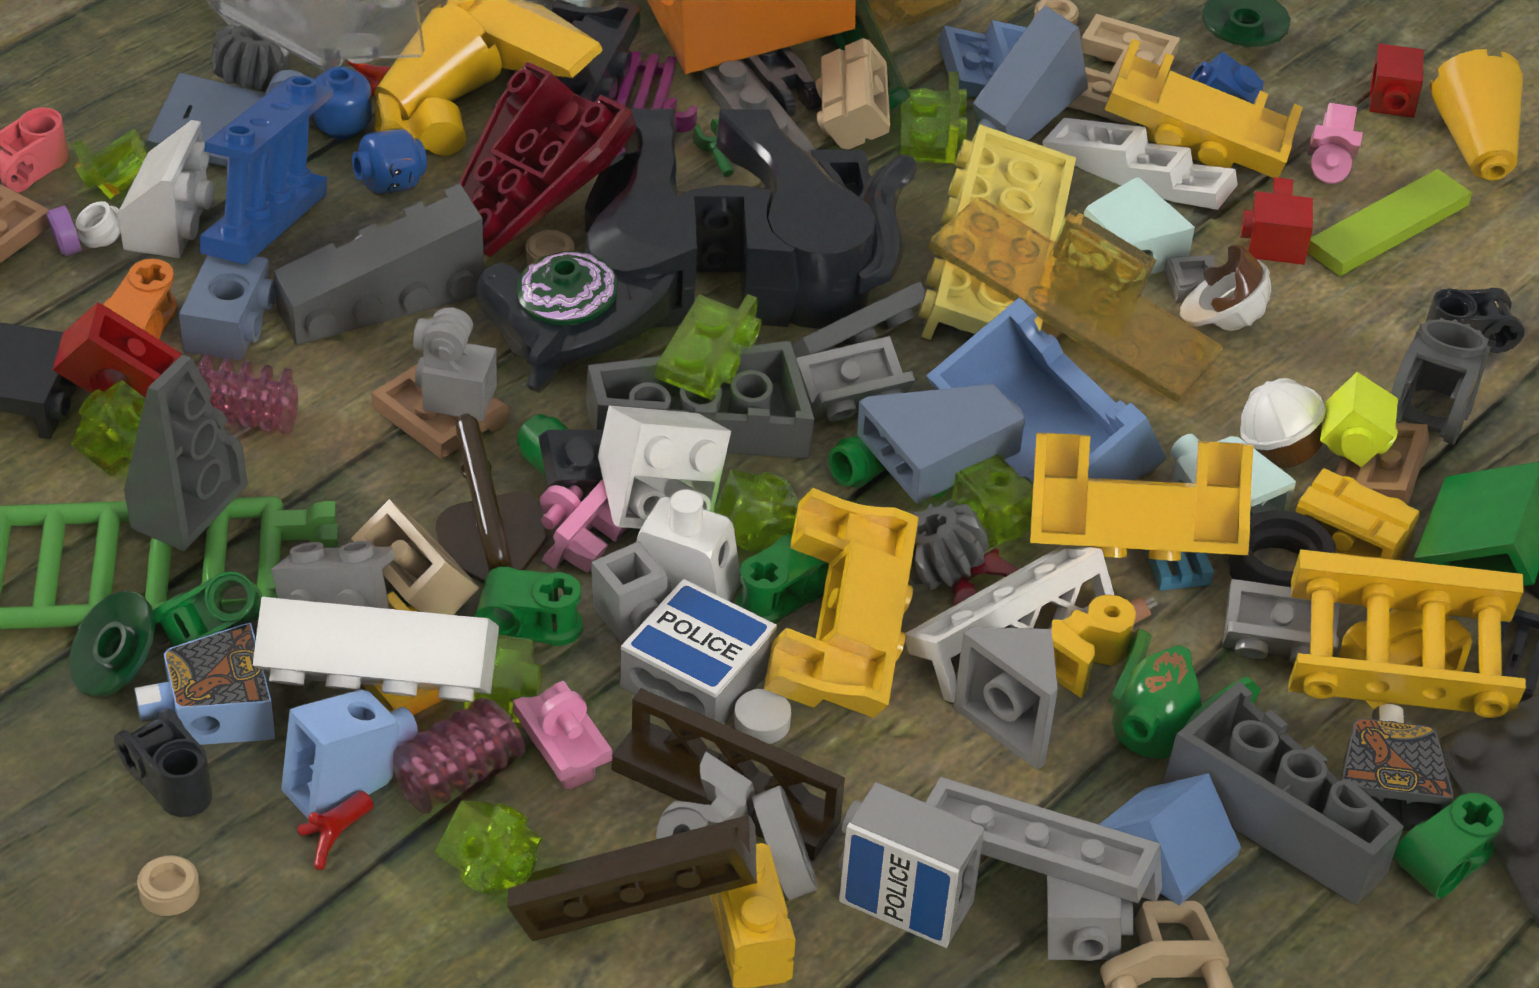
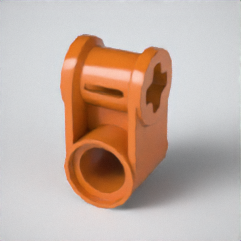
(146, 296)

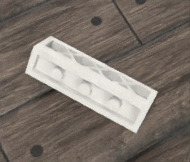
(1008, 601)

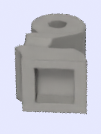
(723, 786)

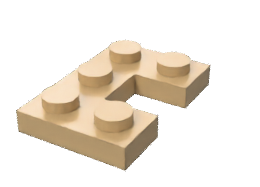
(1109, 41)

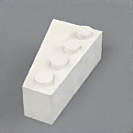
(375, 648)

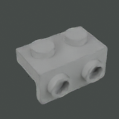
(845, 375)
(334, 574)
(1268, 621)

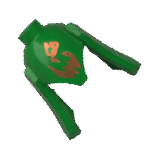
(1158, 697)

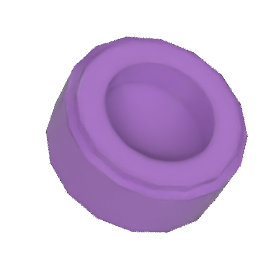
(63, 231)

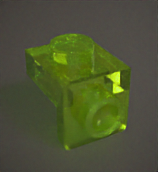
(113, 166)

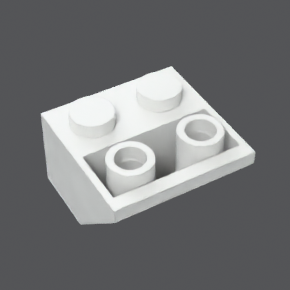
(168, 195)
(655, 455)

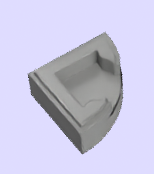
(1186, 274)

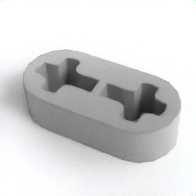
(785, 842)

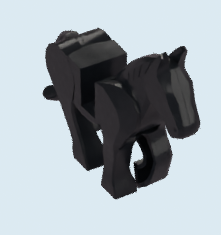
(800, 246)

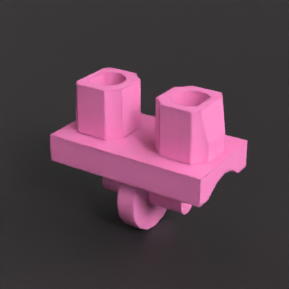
(1334, 144)
(575, 521)
(564, 734)

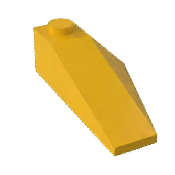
(532, 34)

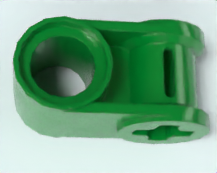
(780, 581)
(529, 603)
(203, 610)
(1451, 843)

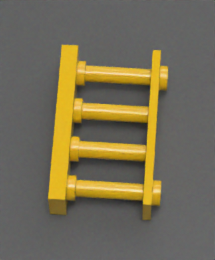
(1415, 587)

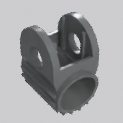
(1446, 360)

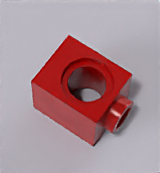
(1396, 80)

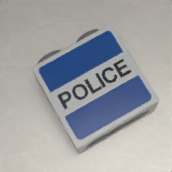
(698, 652)
(909, 863)

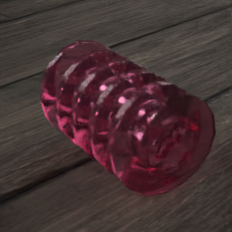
(252, 398)
(454, 749)

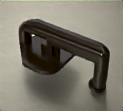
(491, 527)

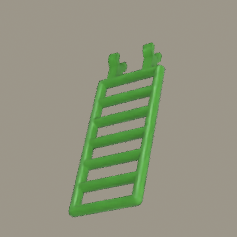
(277, 525)

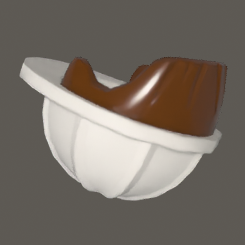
(1231, 293)
(1283, 422)

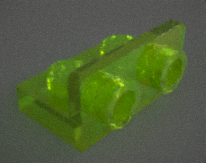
(932, 122)
(709, 345)

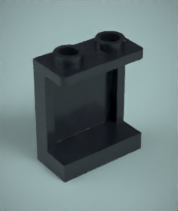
(28, 376)

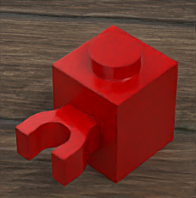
(1279, 224)

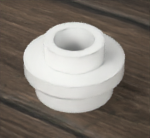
(98, 225)

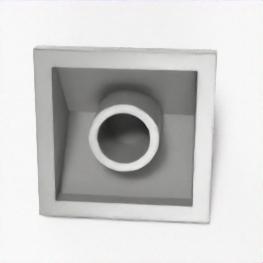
(1009, 687)

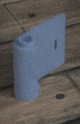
(207, 102)

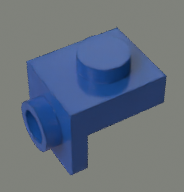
(1229, 77)

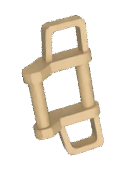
(1170, 959)

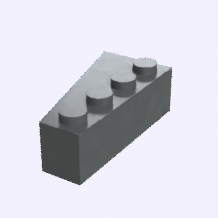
(385, 271)
(760, 407)
(1287, 795)

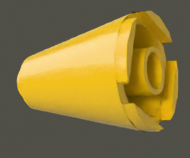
(451, 65)
(1482, 109)

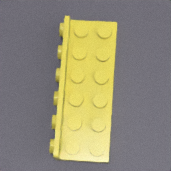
(1017, 178)

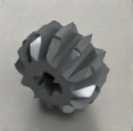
(247, 57)
(947, 544)

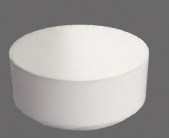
(763, 715)

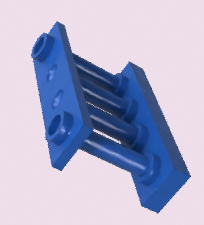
(266, 170)

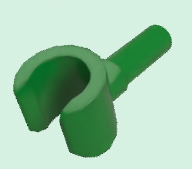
(709, 143)

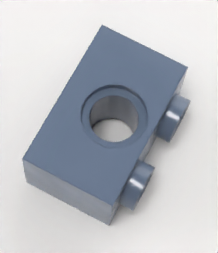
(226, 307)

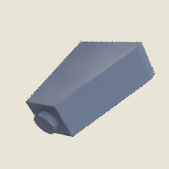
(1035, 78)
(938, 433)

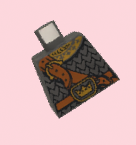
(1398, 765)

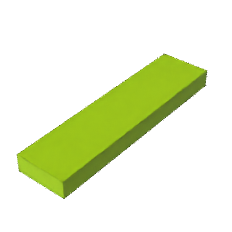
(1388, 222)

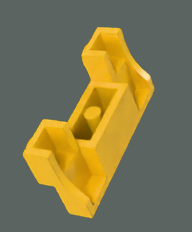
(1200, 117)
(1138, 513)
(860, 607)

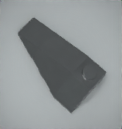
(182, 459)

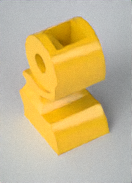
(434, 123)
(1091, 637)

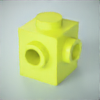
(1360, 420)

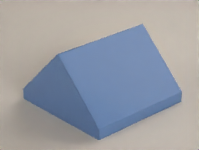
(1188, 825)

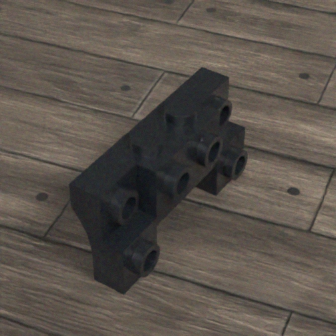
(615, 30)

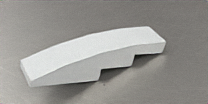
(1124, 153)

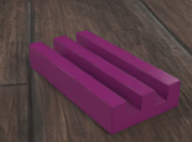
(649, 69)

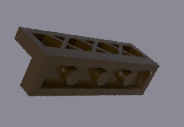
(673, 759)
(636, 879)

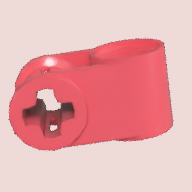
(32, 148)

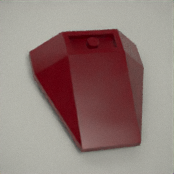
(539, 152)

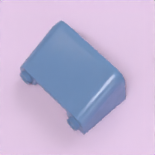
(1052, 396)

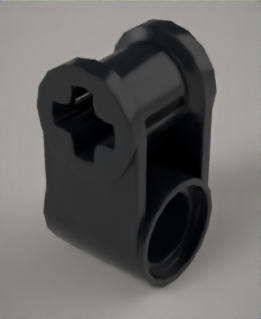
(1481, 312)
(168, 764)

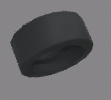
(1283, 531)

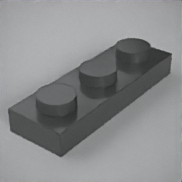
(859, 325)

